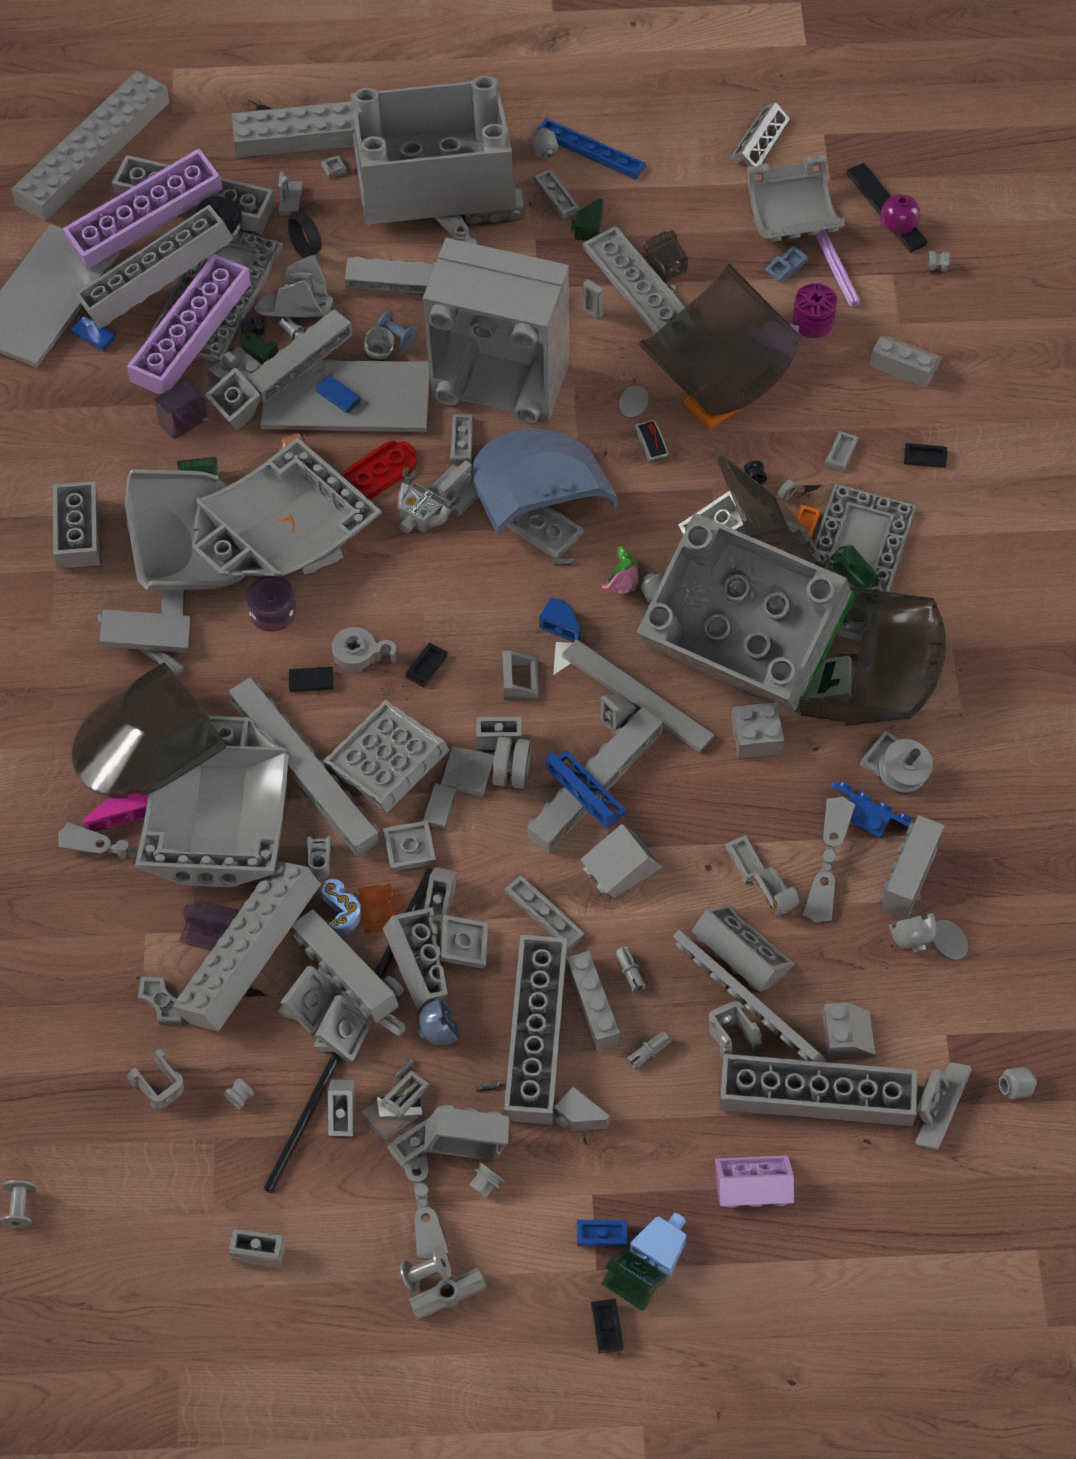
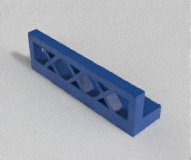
(582, 792)

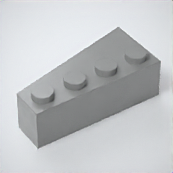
(417, 955)

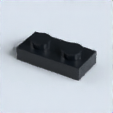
(607, 1326)

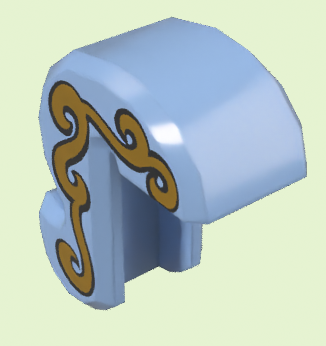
(342, 903)

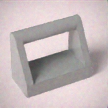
(512, 691)

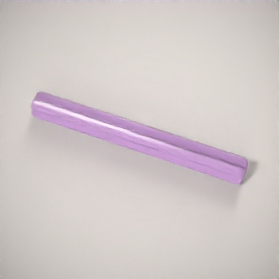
(837, 268)

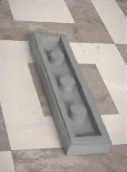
(544, 911)

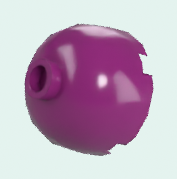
(900, 214)

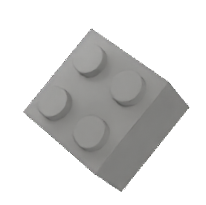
(757, 730)

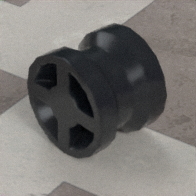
(755, 470)

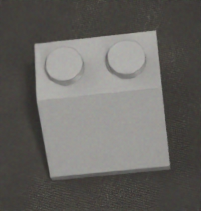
(235, 398)
(847, 1031)

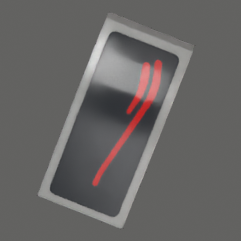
(652, 440)

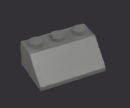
(904, 360)

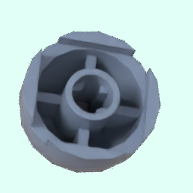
(437, 1024)

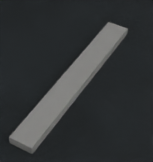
(621, 683)

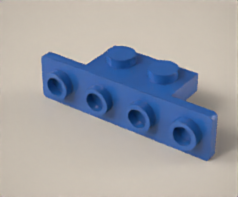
(868, 814)

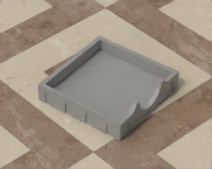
(386, 755)

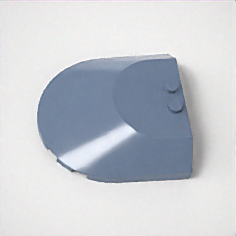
(535, 471)

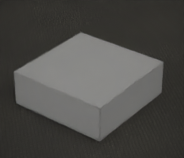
(334, 167)

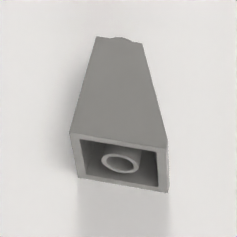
(620, 862)

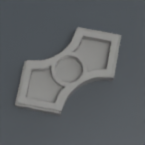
(154, 993)

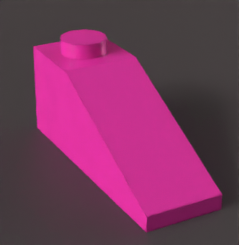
(117, 812)

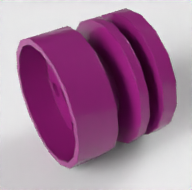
(814, 310)

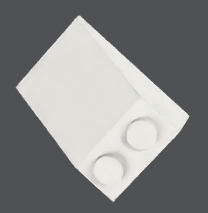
(722, 511)

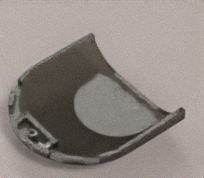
(144, 737)

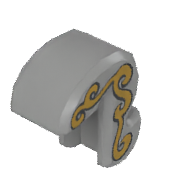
(775, 893)

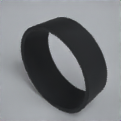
(297, 236)

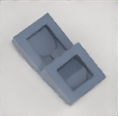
(786, 265)

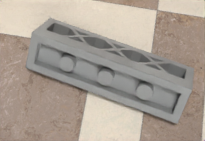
(758, 131)

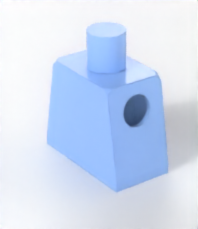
(661, 1243)

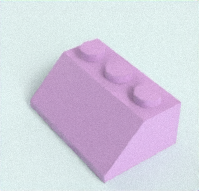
(754, 1181)

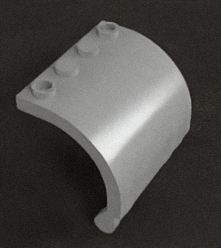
(792, 200)

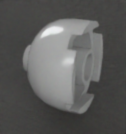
(914, 932)

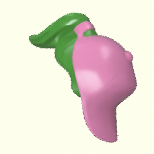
(625, 574)

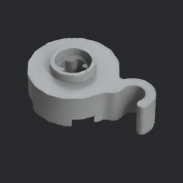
(365, 651)

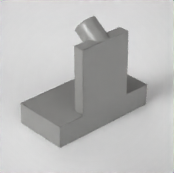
(289, 195)

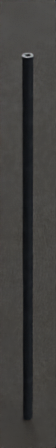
(334, 1060)

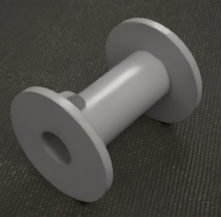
(18, 1191)
(413, 1275)

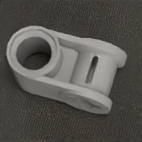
(319, 854)

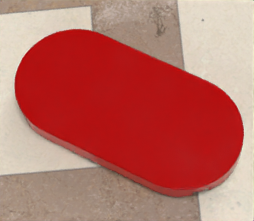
(381, 468)

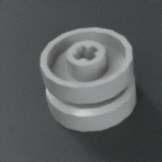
(511, 762)

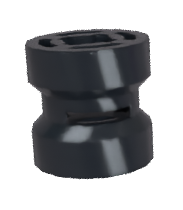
(252, 325)

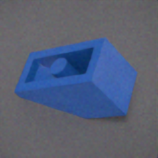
(559, 620)

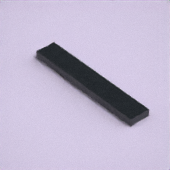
(877, 195)

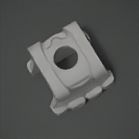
(736, 1015)
(170, 1094)

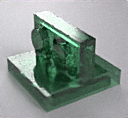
(633, 1278)

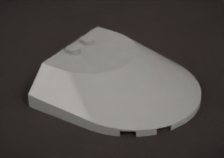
(161, 529)

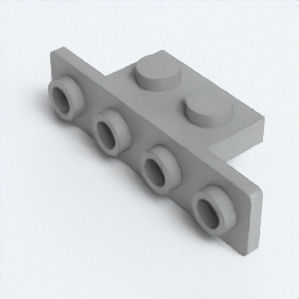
(939, 1103)

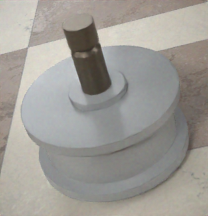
(905, 766)

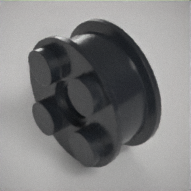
(228, 209)

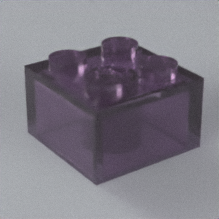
(180, 408)

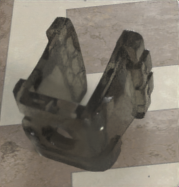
(666, 255)

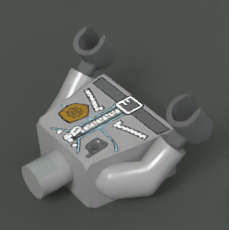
(421, 507)

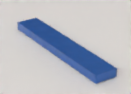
(595, 150)

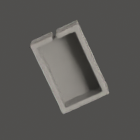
(466, 1133)

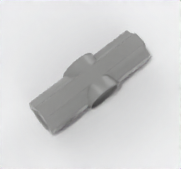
(432, 1300)

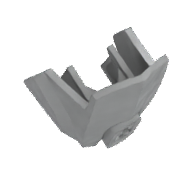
(301, 295)

